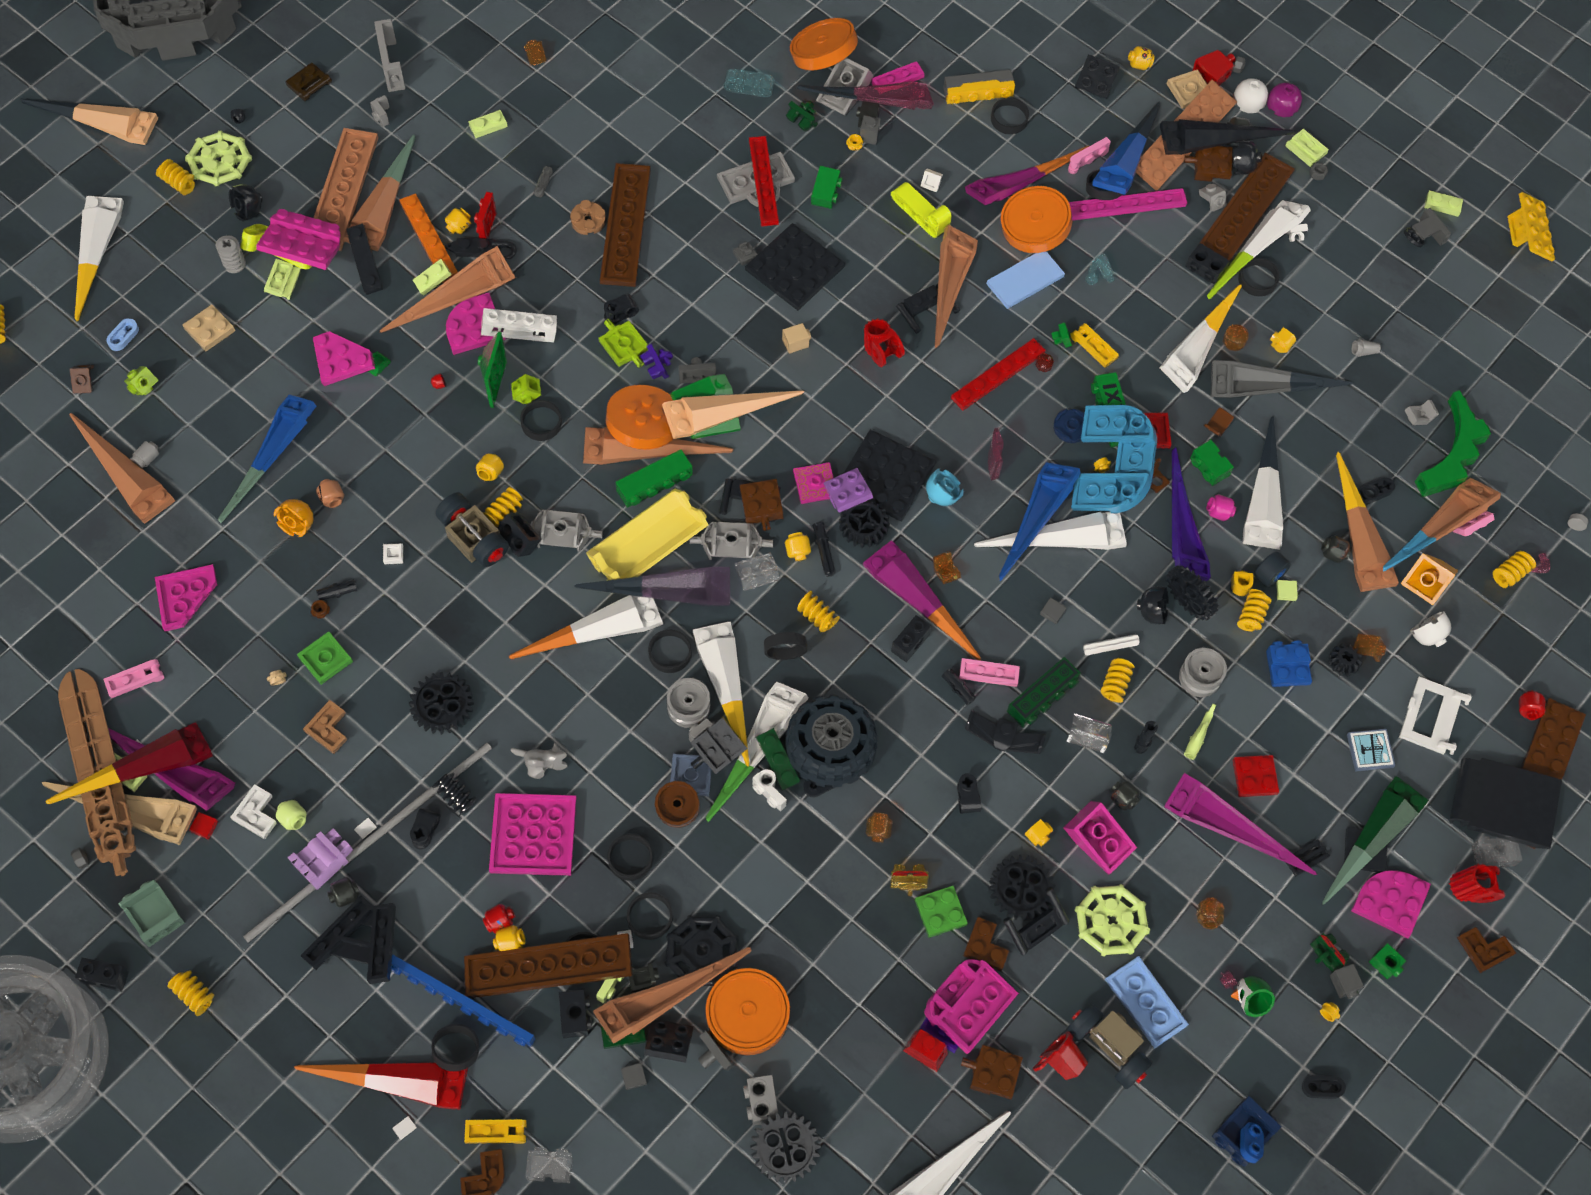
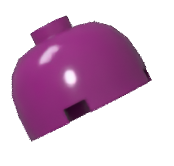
(1284, 99)

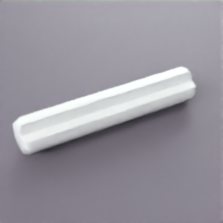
(1111, 644)

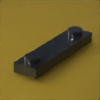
(364, 259)

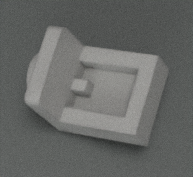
(378, 107)
(1215, 196)
(1422, 414)
(698, 729)

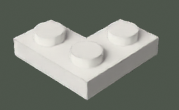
(250, 813)

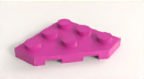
(340, 358)
(183, 594)

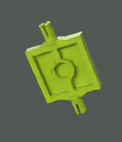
(623, 343)

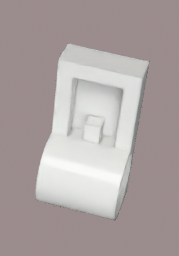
(773, 797)

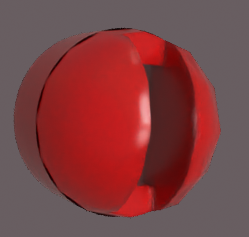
(438, 381)

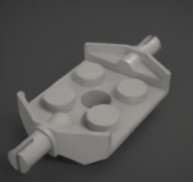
(574, 535)
(745, 546)

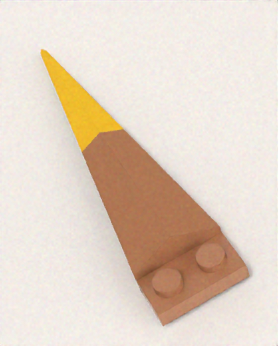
(1367, 546)

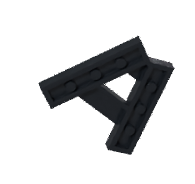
(336, 939)

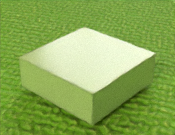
(1286, 590)

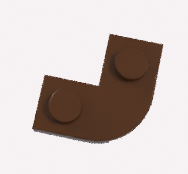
(491, 1178)

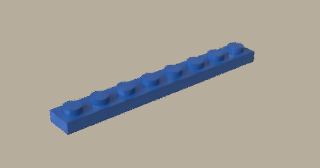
(467, 1005)

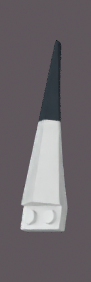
(1264, 516)

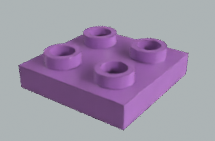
(847, 490)

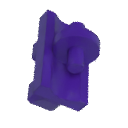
(652, 356)

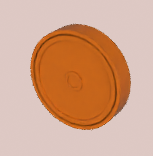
(823, 44)
(1036, 219)
(638, 417)
(747, 1011)

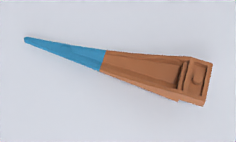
(1463, 505)

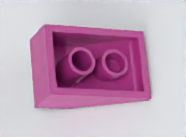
(1100, 836)

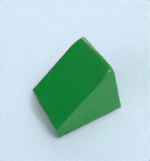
(380, 362)

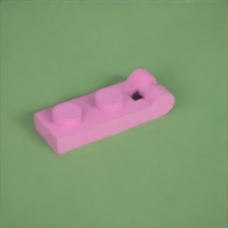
(1088, 155)
(133, 678)

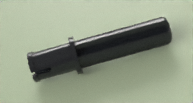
(824, 549)

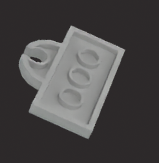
(740, 184)

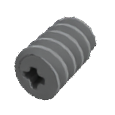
(230, 254)

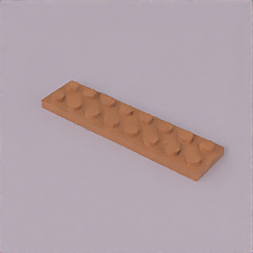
(1207, 106)
(346, 179)

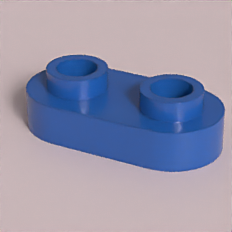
(1252, 1142)

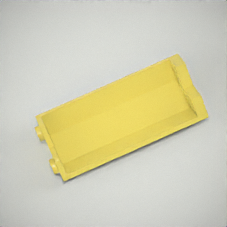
(648, 537)

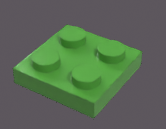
(324, 658)
(941, 911)

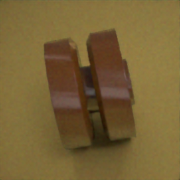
(677, 816)

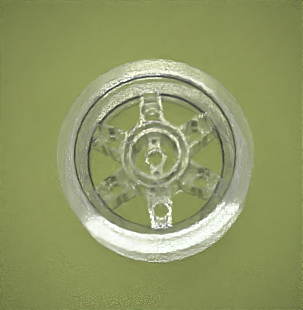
(82, 1055)

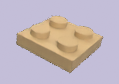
(1186, 87)
(208, 327)

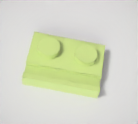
(1306, 147)
(282, 279)

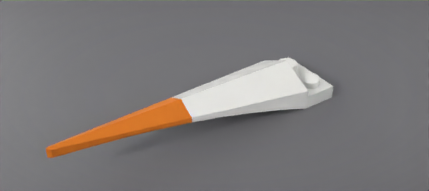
(622, 617)

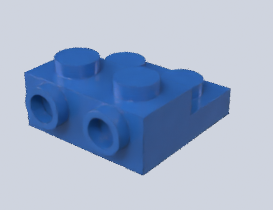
(1289, 664)

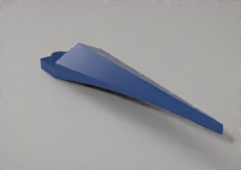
(1049, 492)

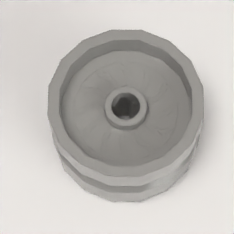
(1202, 672)
(688, 702)

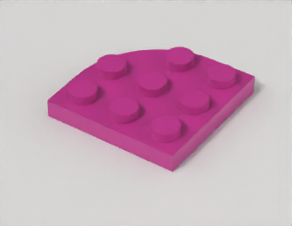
(464, 324)
(1392, 900)

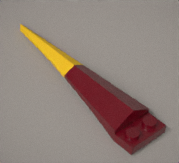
(168, 752)

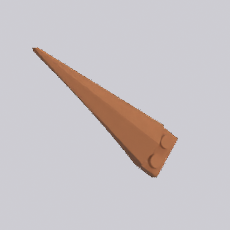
(955, 259)
(479, 277)
(603, 448)
(137, 487)
(635, 1011)

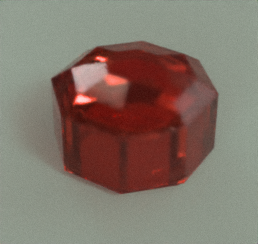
(1044, 362)

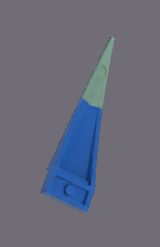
(285, 426)

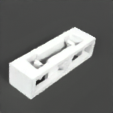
(519, 324)

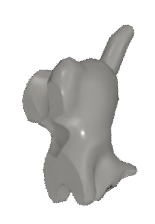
(539, 760)

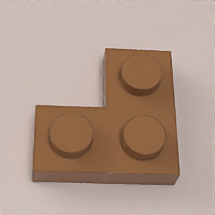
(322, 727)

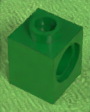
(1390, 953)

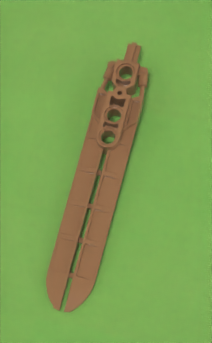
(100, 825)

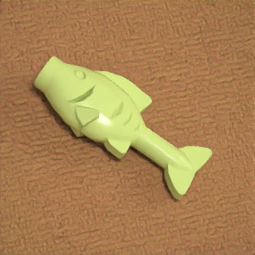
(1197, 738)

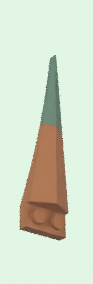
(379, 205)

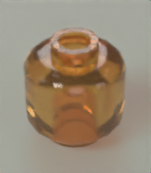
(1235, 337)
(879, 827)
(1210, 913)

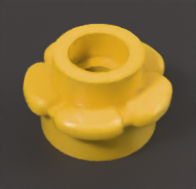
(854, 138)
(1102, 465)
(1330, 1011)

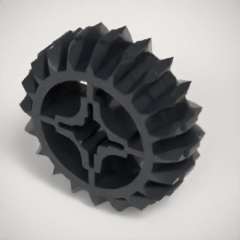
(871, 531)

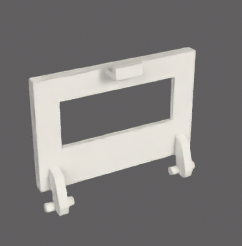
(1444, 721)

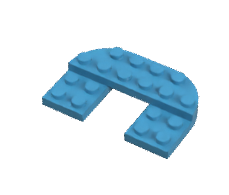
(1134, 459)

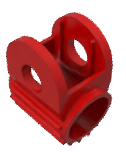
(878, 332)
(1466, 888)

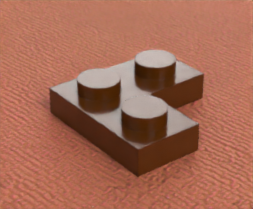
(980, 947)
(1483, 954)

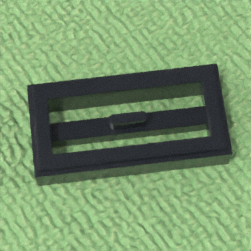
(1324, 856)

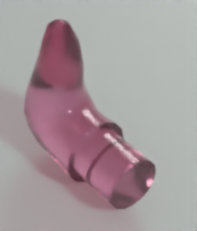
(1545, 564)

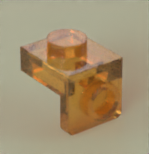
(535, 52)
(945, 568)
(1370, 646)

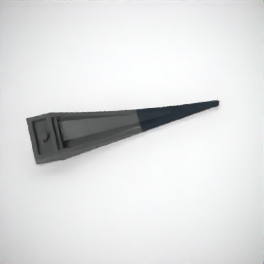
(1238, 379)

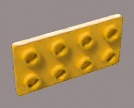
(1531, 225)

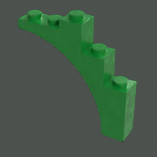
(1468, 434)

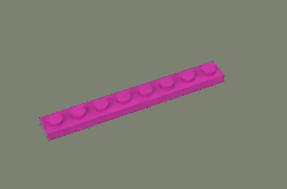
(1128, 204)

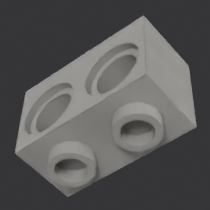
(766, 1099)

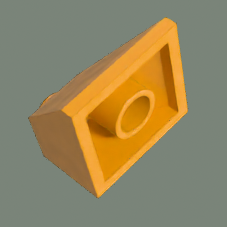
(1429, 577)

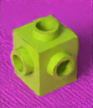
(140, 381)
(526, 389)

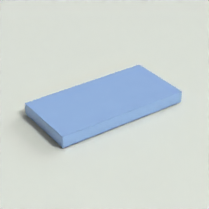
(1025, 279)
(1146, 1002)

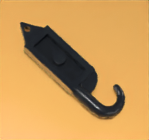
(477, 246)

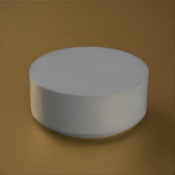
(1578, 522)

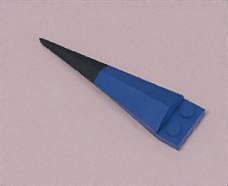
(1120, 168)

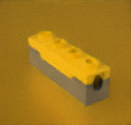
(979, 86)

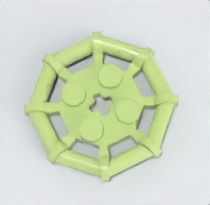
(224, 169)
(1123, 916)

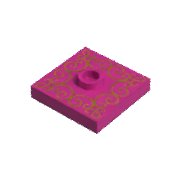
(810, 482)

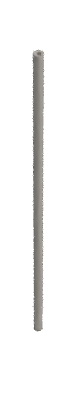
(366, 843)

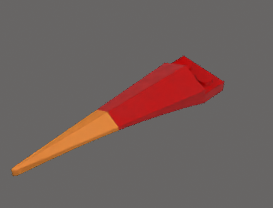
(413, 1081)

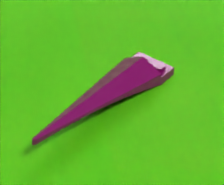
(192, 782)
(1204, 807)

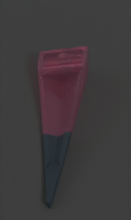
(902, 94)

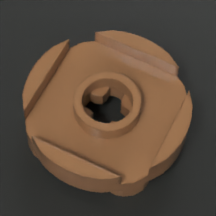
(587, 226)

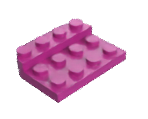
(300, 239)
(969, 1002)

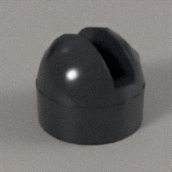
(238, 115)

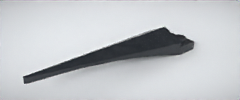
(1191, 136)

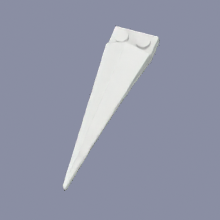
(1088, 531)
(943, 1172)

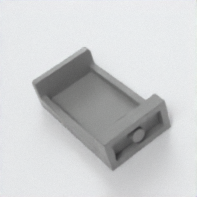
(392, 71)

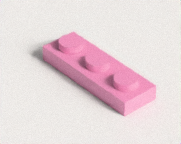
(989, 672)

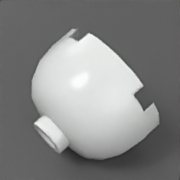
(1251, 95)
(1433, 630)

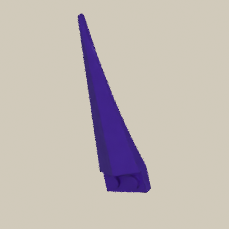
(1186, 542)

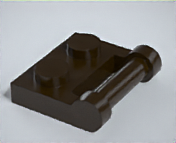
(305, 78)

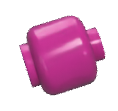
(1221, 507)

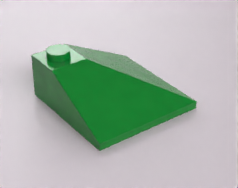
(492, 366)
(710, 386)

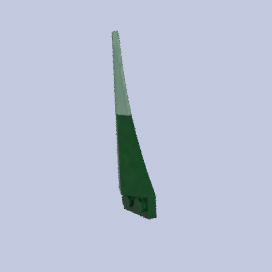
(1392, 813)

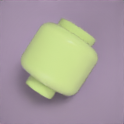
(291, 815)

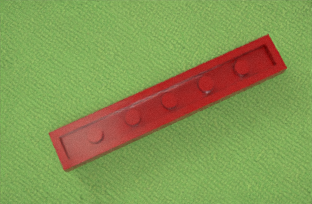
(763, 181)
(997, 374)

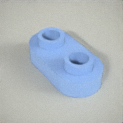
(122, 335)

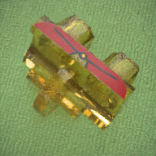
(909, 879)

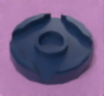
(1069, 425)

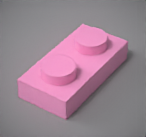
(1474, 524)

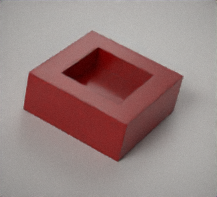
(203, 825)

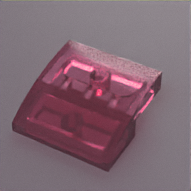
(994, 456)

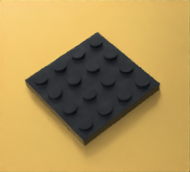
(795, 266)
(891, 472)

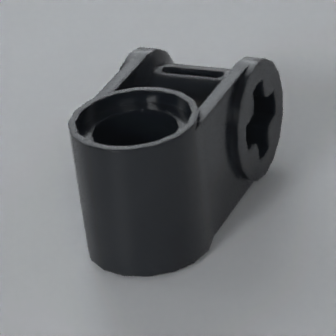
(621, 307)
(968, 798)
(425, 824)

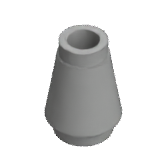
(1363, 347)

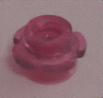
(1228, 980)

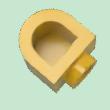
(1283, 340)
(1241, 582)
(1039, 833)

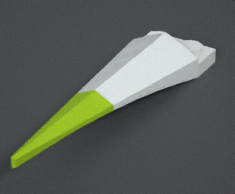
(1273, 226)

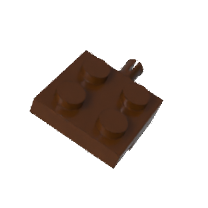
(1212, 163)
(761, 502)
(994, 1071)

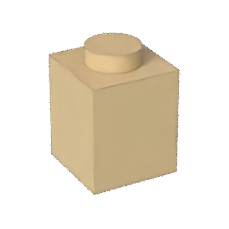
(796, 338)

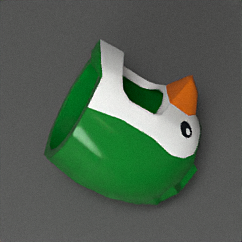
(1254, 995)

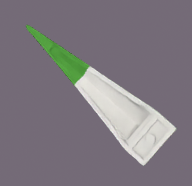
(774, 713)

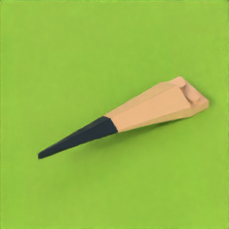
(122, 122)

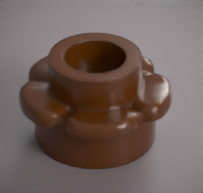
(316, 606)

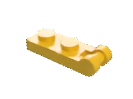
(1095, 345)
(494, 1131)

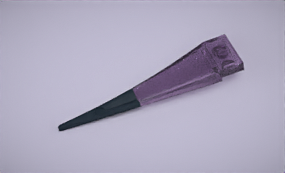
(696, 586)

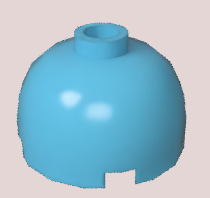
(943, 488)

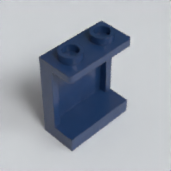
(1229, 1132)

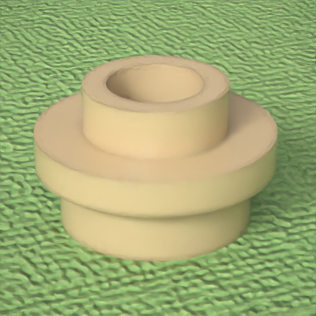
(276, 678)

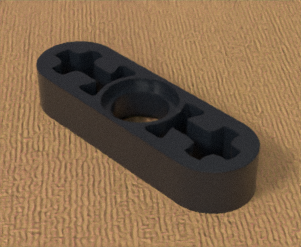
(1375, 486)

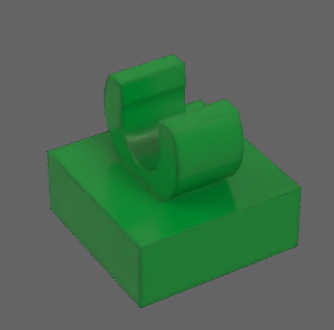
(1062, 336)

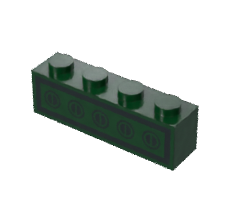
(1044, 692)

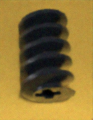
(455, 793)

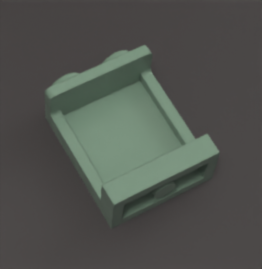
(151, 912)

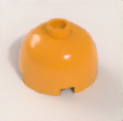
(294, 517)

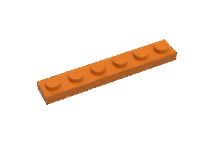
(426, 232)

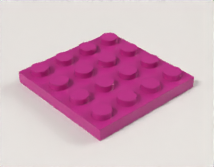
(533, 834)

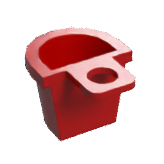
(1063, 1057)

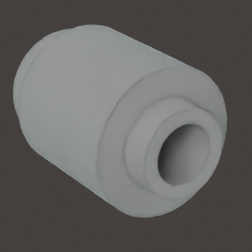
(145, 454)

